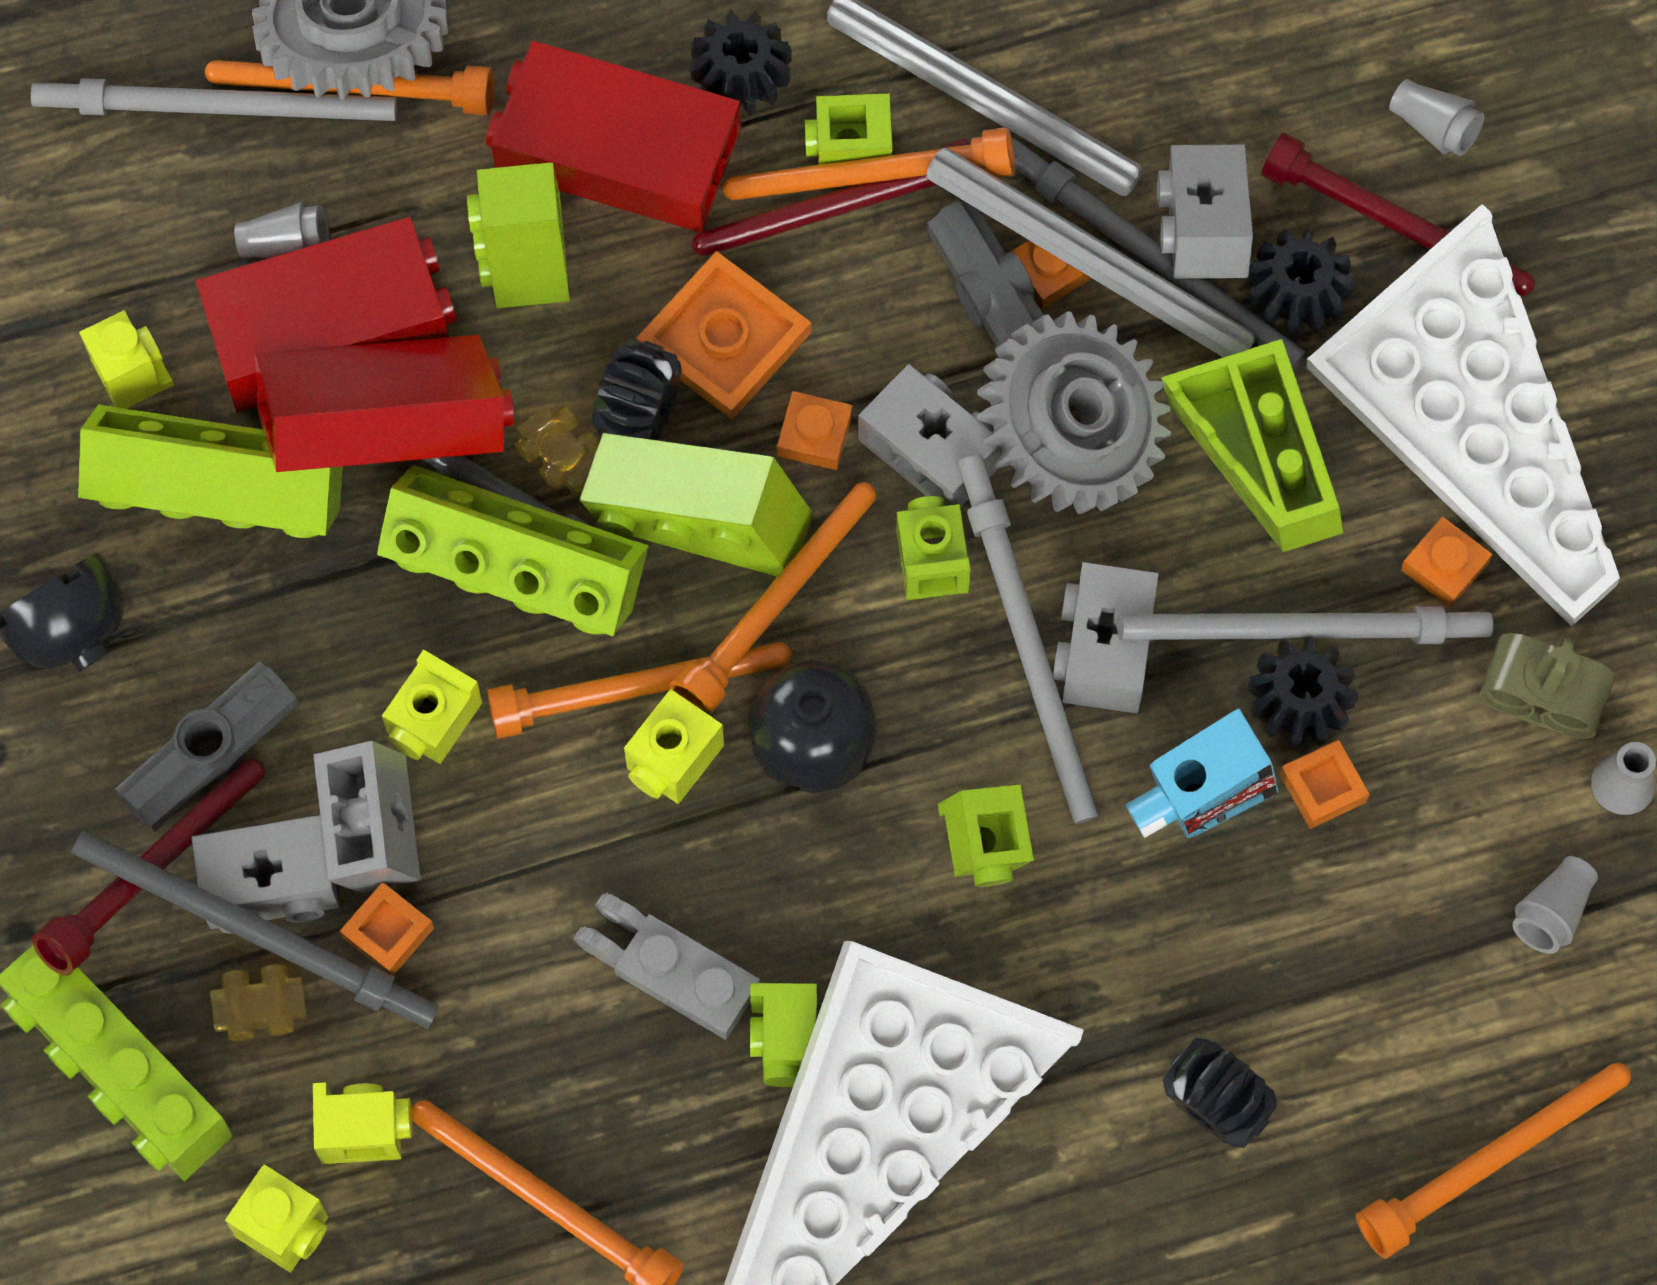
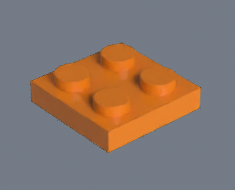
(727, 334)

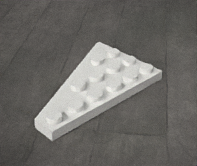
(1461, 398)
(882, 1108)

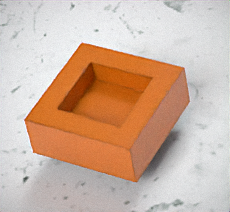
(1049, 274)
(814, 430)
(1446, 562)
(1324, 784)
(387, 929)

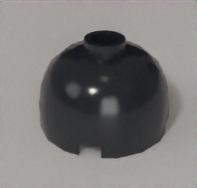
(66, 618)
(812, 726)

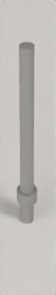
(98, 97)
(989, 520)
(1423, 625)

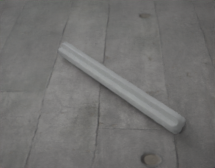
(985, 95)
(1088, 254)

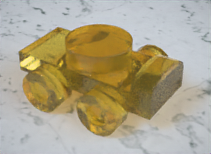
(563, 456)
(259, 1006)

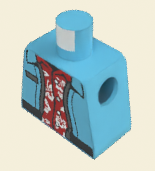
(1224, 761)

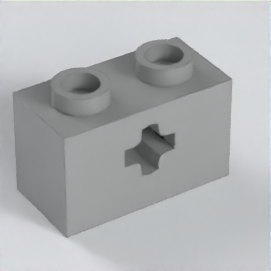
(1207, 211)
(918, 405)
(1099, 672)
(366, 817)
(234, 860)

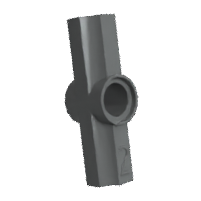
(987, 280)
(177, 776)

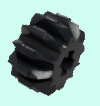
(760, 49)
(1298, 260)
(637, 391)
(1305, 668)
(1220, 1092)

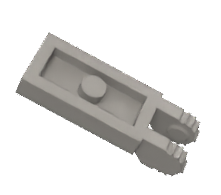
(671, 967)

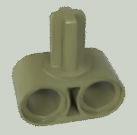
(1547, 685)

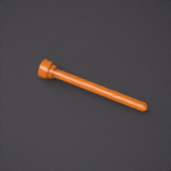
(467, 89)
(990, 152)
(706, 679)
(517, 709)
(1392, 1222)
(641, 1266)

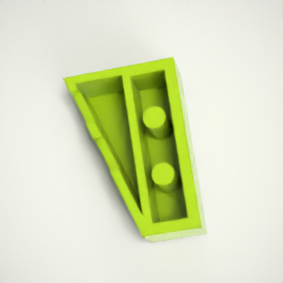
(520, 235)
(1261, 440)
(698, 501)

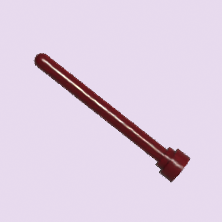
(1293, 164)
(808, 212)
(67, 940)

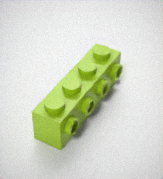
(200, 471)
(512, 551)
(118, 1061)

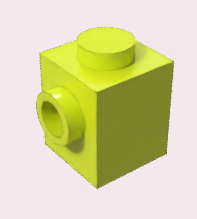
(673, 748)
(278, 1219)

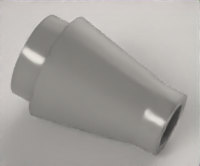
(1438, 116)
(282, 231)
(1625, 779)
(1554, 908)

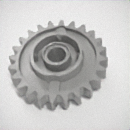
(348, 41)
(1038, 436)

